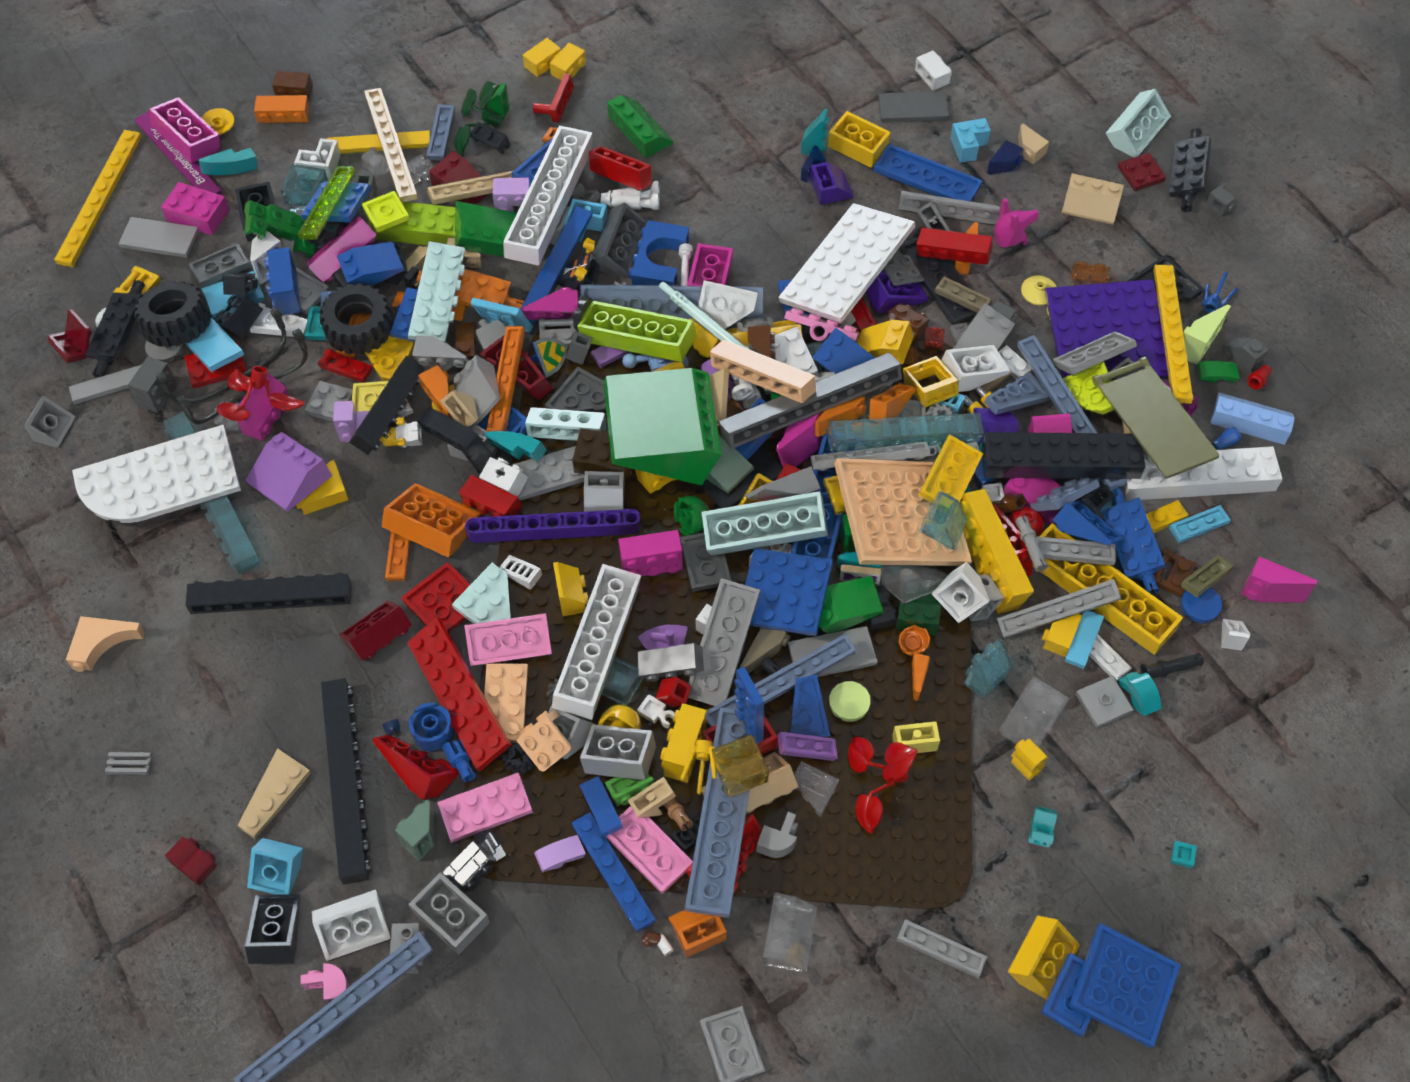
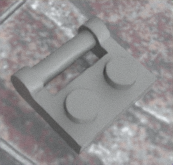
(562, 335)

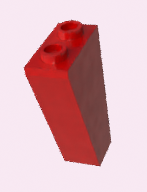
(1014, 537)

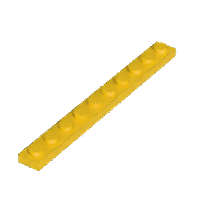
(98, 198)
(1173, 334)

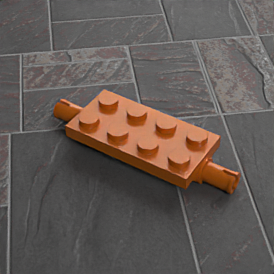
(484, 288)

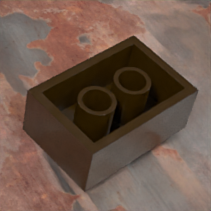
(594, 454)

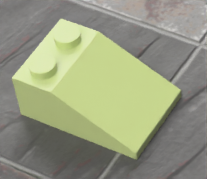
(1203, 332)

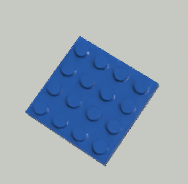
(791, 590)
(1125, 985)

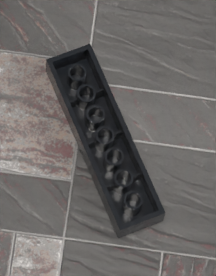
(1062, 455)

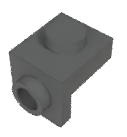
(586, 195)

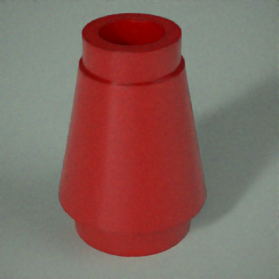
(1259, 377)

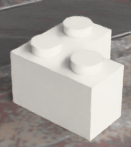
(324, 157)

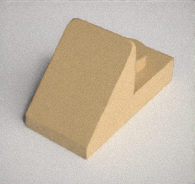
(650, 799)

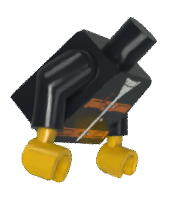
(582, 270)

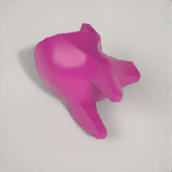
(1011, 225)

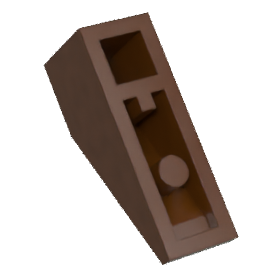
(465, 340)

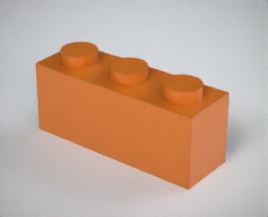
(282, 109)

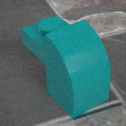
(1143, 692)
(1042, 826)

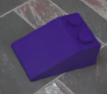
(886, 296)

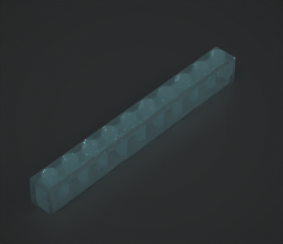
(219, 511)

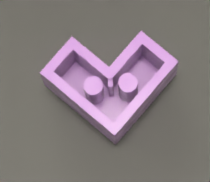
(509, 192)
(347, 419)

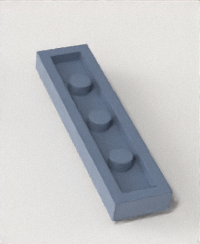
(440, 132)

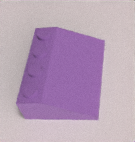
(287, 472)

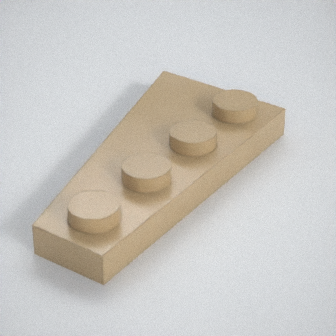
(273, 792)

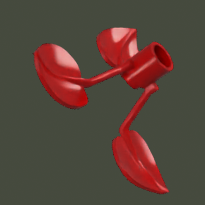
(240, 382)
(899, 761)

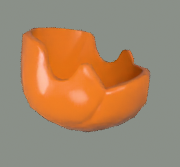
(914, 640)

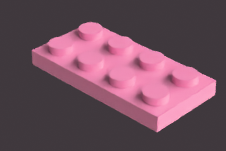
(508, 639)
(484, 807)
(650, 850)

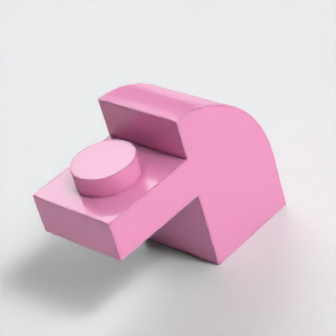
(331, 980)

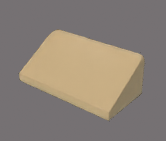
(417, 258)

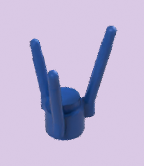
(1214, 301)

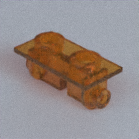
(1097, 271)

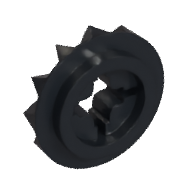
(516, 766)

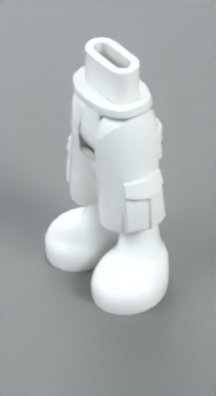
(634, 198)
(745, 391)

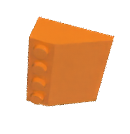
(428, 519)

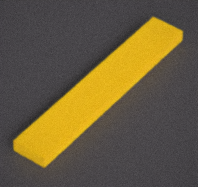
(364, 143)

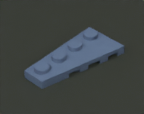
(1020, 394)

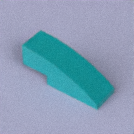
(229, 162)
(516, 444)

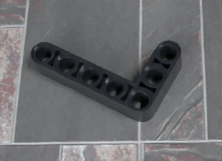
(457, 436)

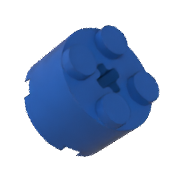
(429, 737)

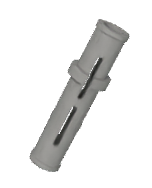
(1028, 537)

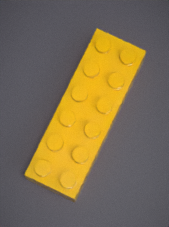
(993, 551)

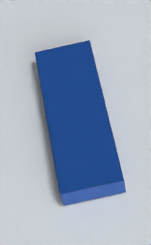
(601, 806)

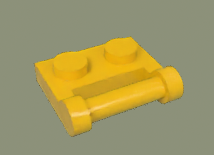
(148, 278)

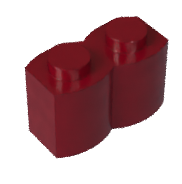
(191, 860)

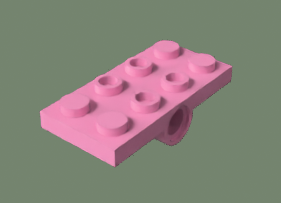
(814, 320)

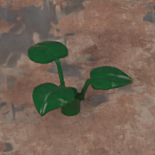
(489, 117)

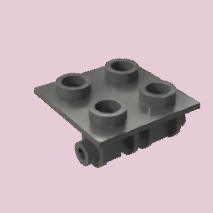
(902, 270)

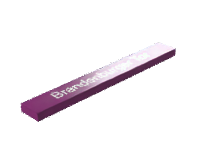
(189, 170)

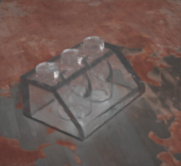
(789, 933)

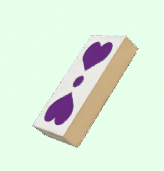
(851, 572)

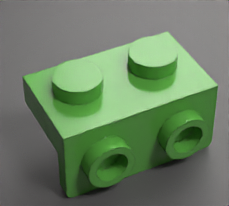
(624, 788)

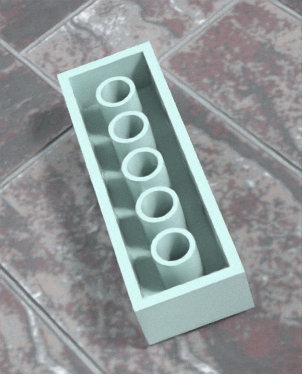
(764, 523)

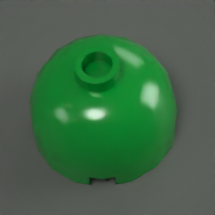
(689, 514)

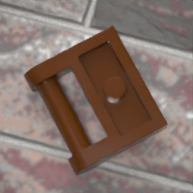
(1180, 571)

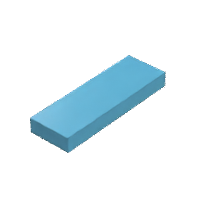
(1199, 524)
(1084, 639)

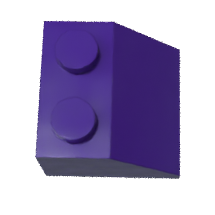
(997, 423)

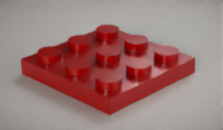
(436, 595)

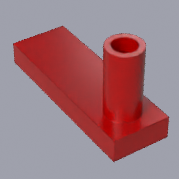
(559, 102)

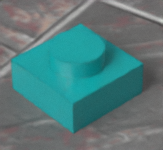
(1183, 854)

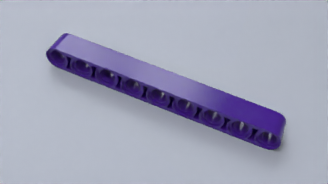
(544, 521)

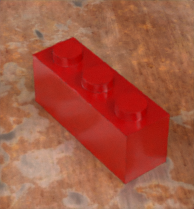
(489, 498)

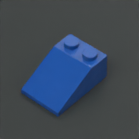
(370, 263)
(840, 353)
(1080, 521)

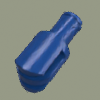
(459, 759)

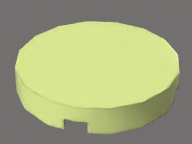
(849, 701)

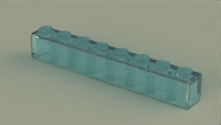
(903, 430)

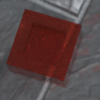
(934, 337)

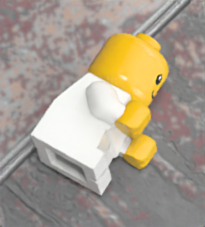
(403, 434)

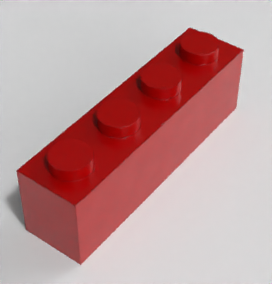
(620, 168)
(954, 246)

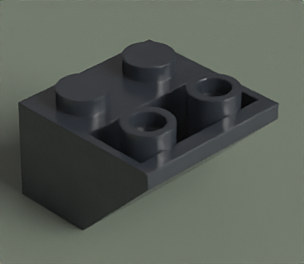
(238, 315)

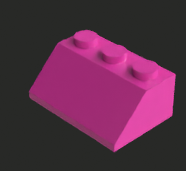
(261, 411)

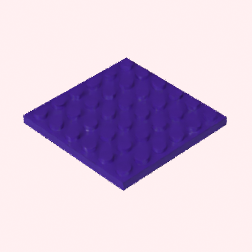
(1095, 310)

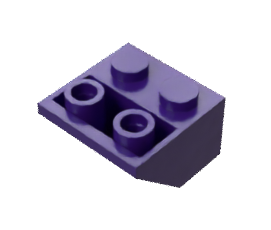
(829, 183)

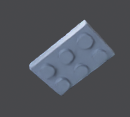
(1061, 495)

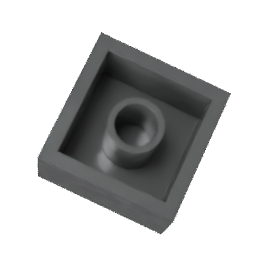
(146, 387)

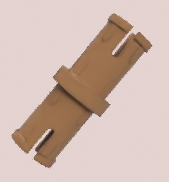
(676, 812)

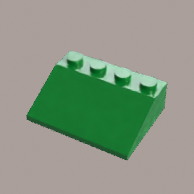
(482, 228)

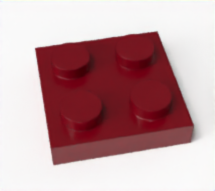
(1141, 171)

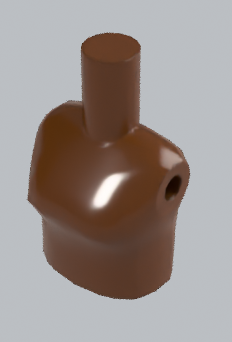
(1011, 502)

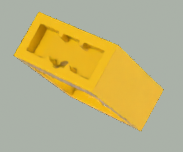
(936, 392)

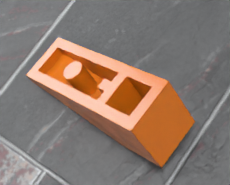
(436, 386)
(890, 402)
(846, 411)

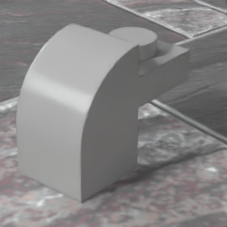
(776, 842)

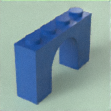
(655, 237)

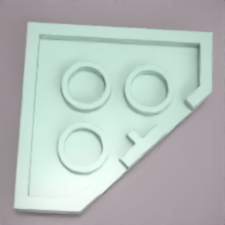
(486, 597)

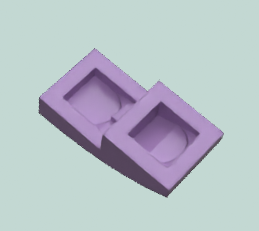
(560, 852)

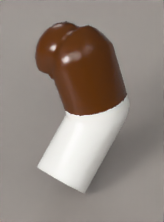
(657, 939)

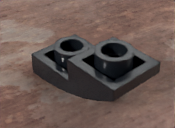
(687, 839)

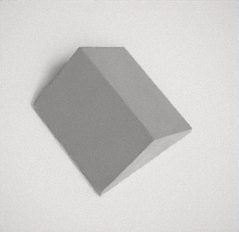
(48, 423)

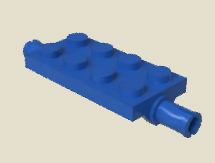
(1139, 549)

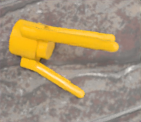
(703, 751)

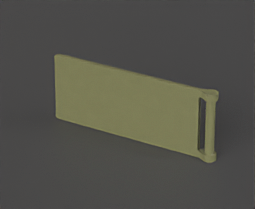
(1156, 419)

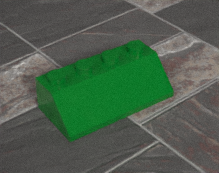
(638, 125)

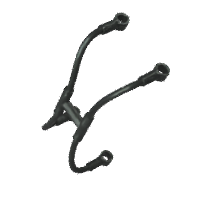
(184, 403)

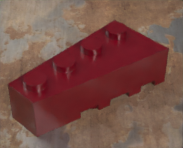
(528, 375)

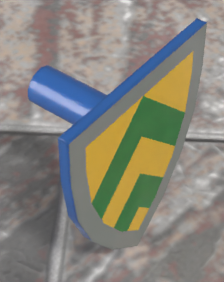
(550, 354)

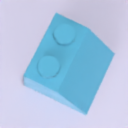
(274, 867)

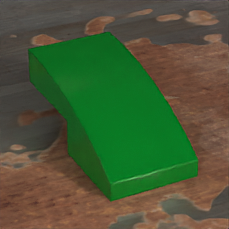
(1216, 370)

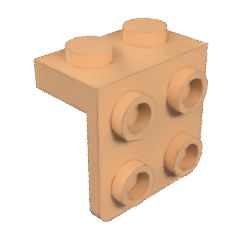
(544, 741)

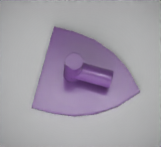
(663, 636)

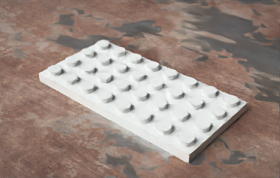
(847, 262)

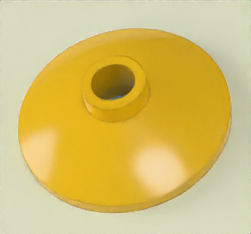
(219, 119)

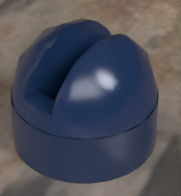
(390, 725)

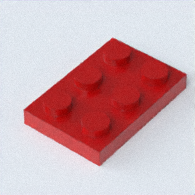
(202, 376)

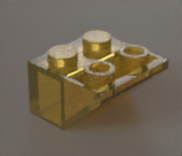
(740, 765)

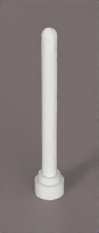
(685, 253)

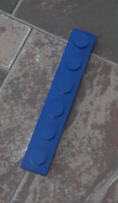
(613, 873)

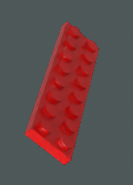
(459, 694)

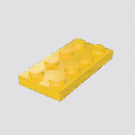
(951, 470)

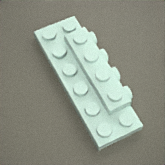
(437, 291)

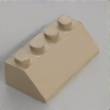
(780, 783)

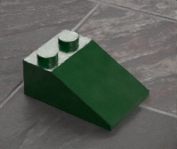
(920, 612)

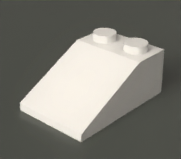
(975, 366)

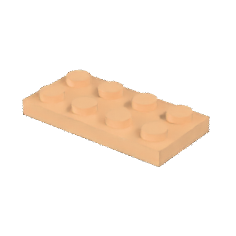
(507, 696)

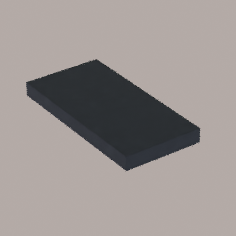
(762, 463)

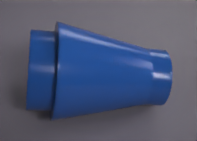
(1227, 439)

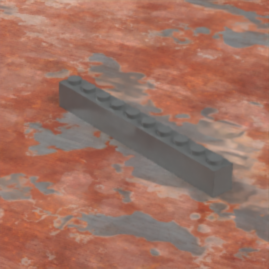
(829, 393)

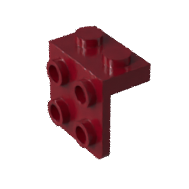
(74, 341)

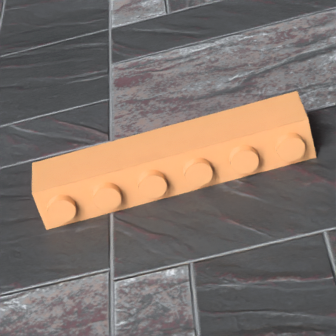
(763, 371)

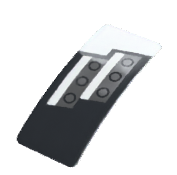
(491, 843)

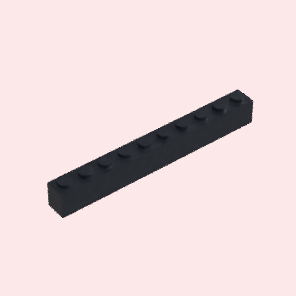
(344, 781)

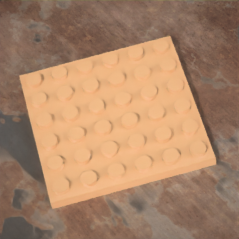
(888, 513)

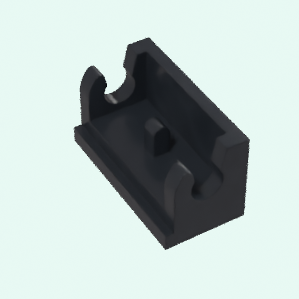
(490, 137)

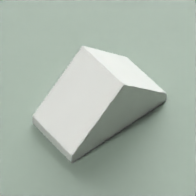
(1234, 634)

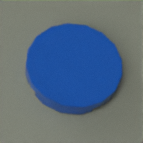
(1201, 608)

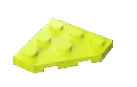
(1085, 392)

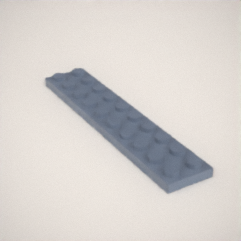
(655, 300)
(718, 834)

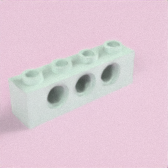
(562, 423)

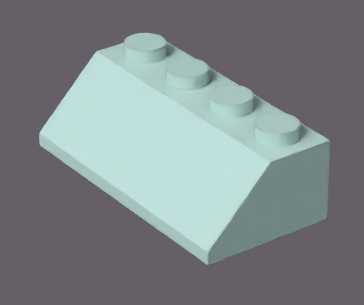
(1139, 123)

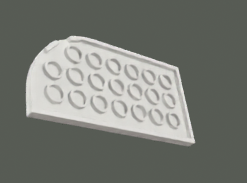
(160, 477)

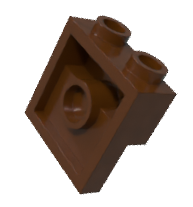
(905, 313)

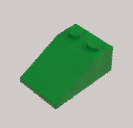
(850, 604)

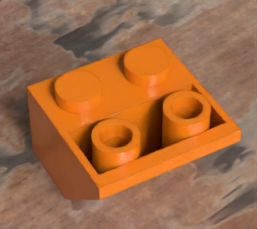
(697, 931)

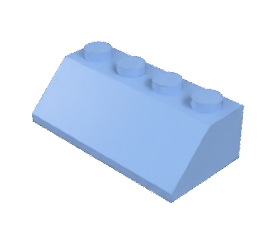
(1252, 418)

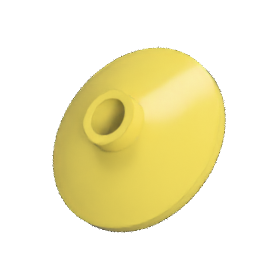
(1034, 289)

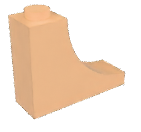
(96, 636)

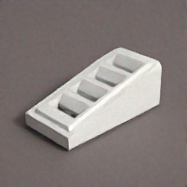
(521, 579)

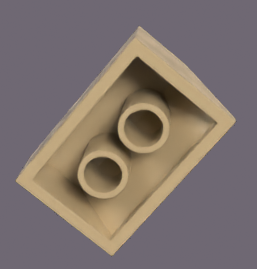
(1092, 199)

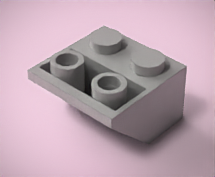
(603, 491)

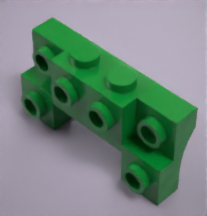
(277, 222)

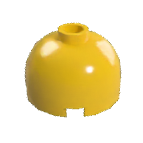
(621, 717)

